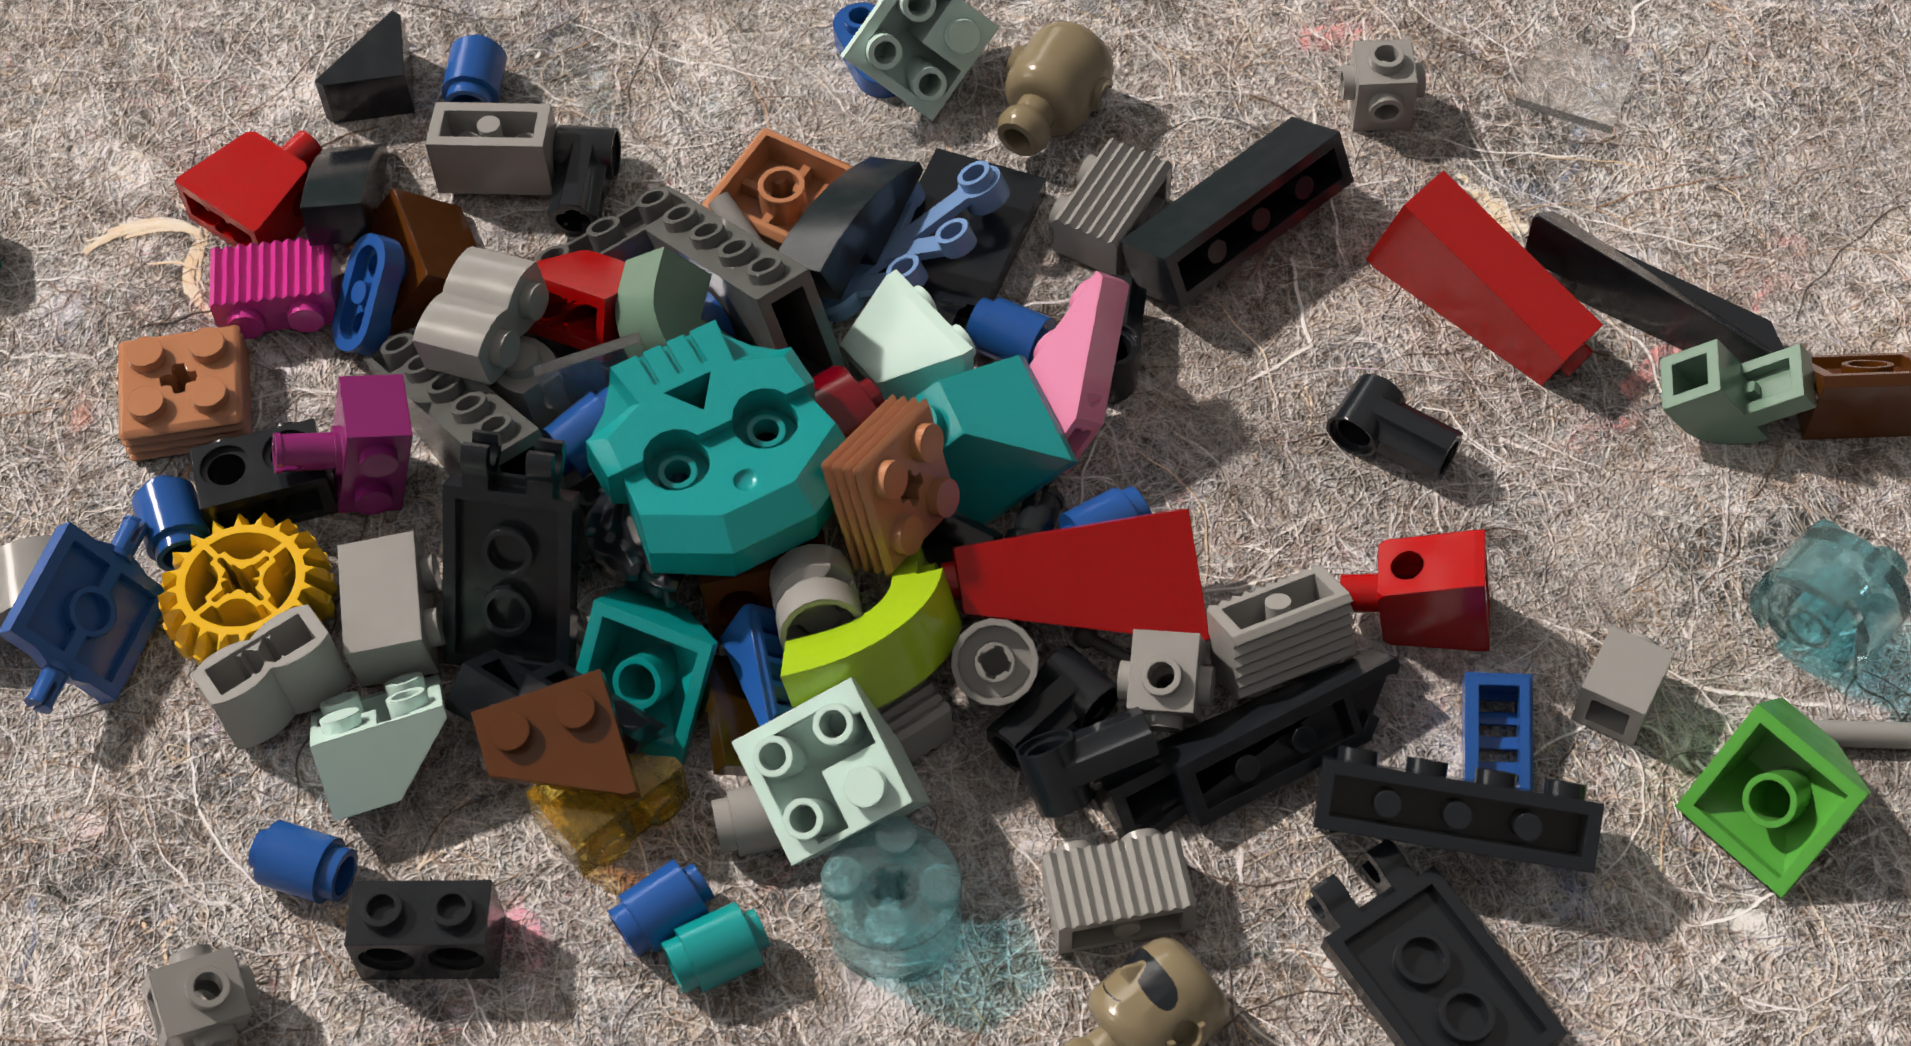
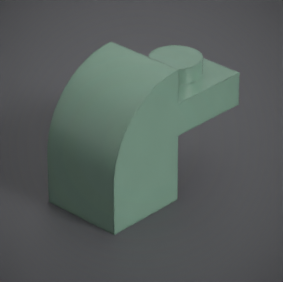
(660, 297)
(1731, 401)

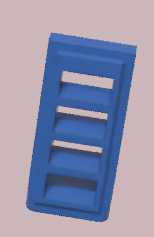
(757, 660)
(1498, 688)

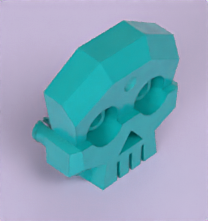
(699, 415)

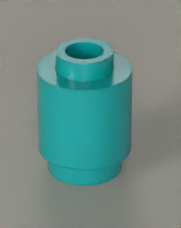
(715, 948)

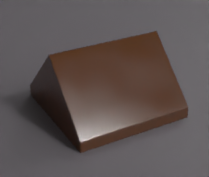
(432, 241)
(1859, 397)

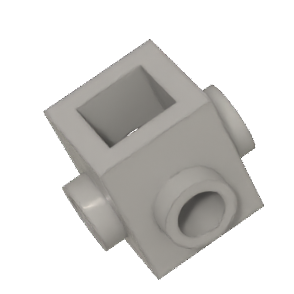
(1382, 84)
(1163, 656)
(197, 972)

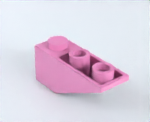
(1079, 358)

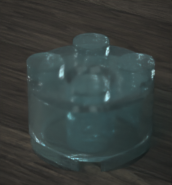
(1832, 600)
(893, 901)

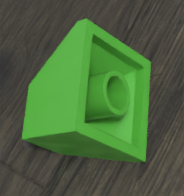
(1776, 794)

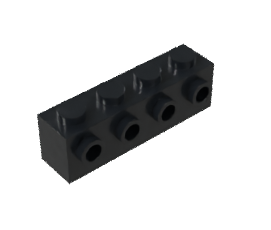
(1237, 211)
(1458, 813)

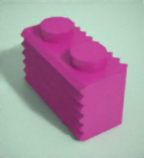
(274, 286)

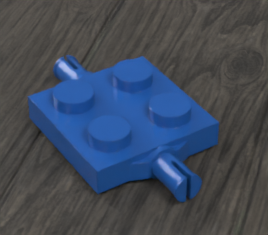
(85, 613)

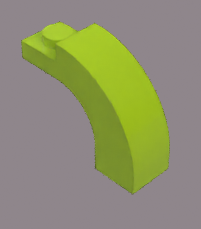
(884, 648)

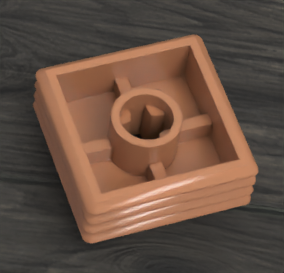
(777, 183)
(183, 391)
(890, 484)

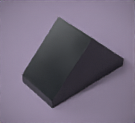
(370, 77)

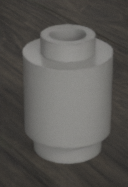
(743, 823)

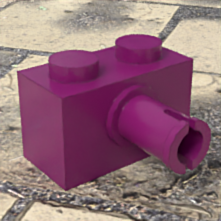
(364, 447)

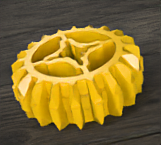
(244, 579)

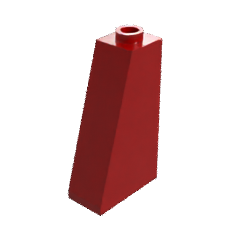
(1484, 281)
(1088, 576)

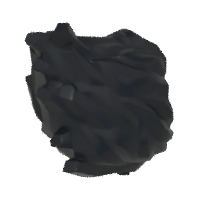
(619, 551)

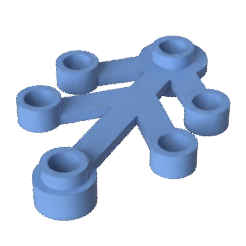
(979, 191)

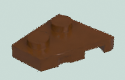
(558, 739)

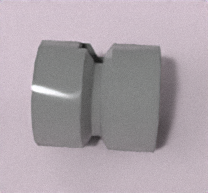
(813, 591)
(994, 661)

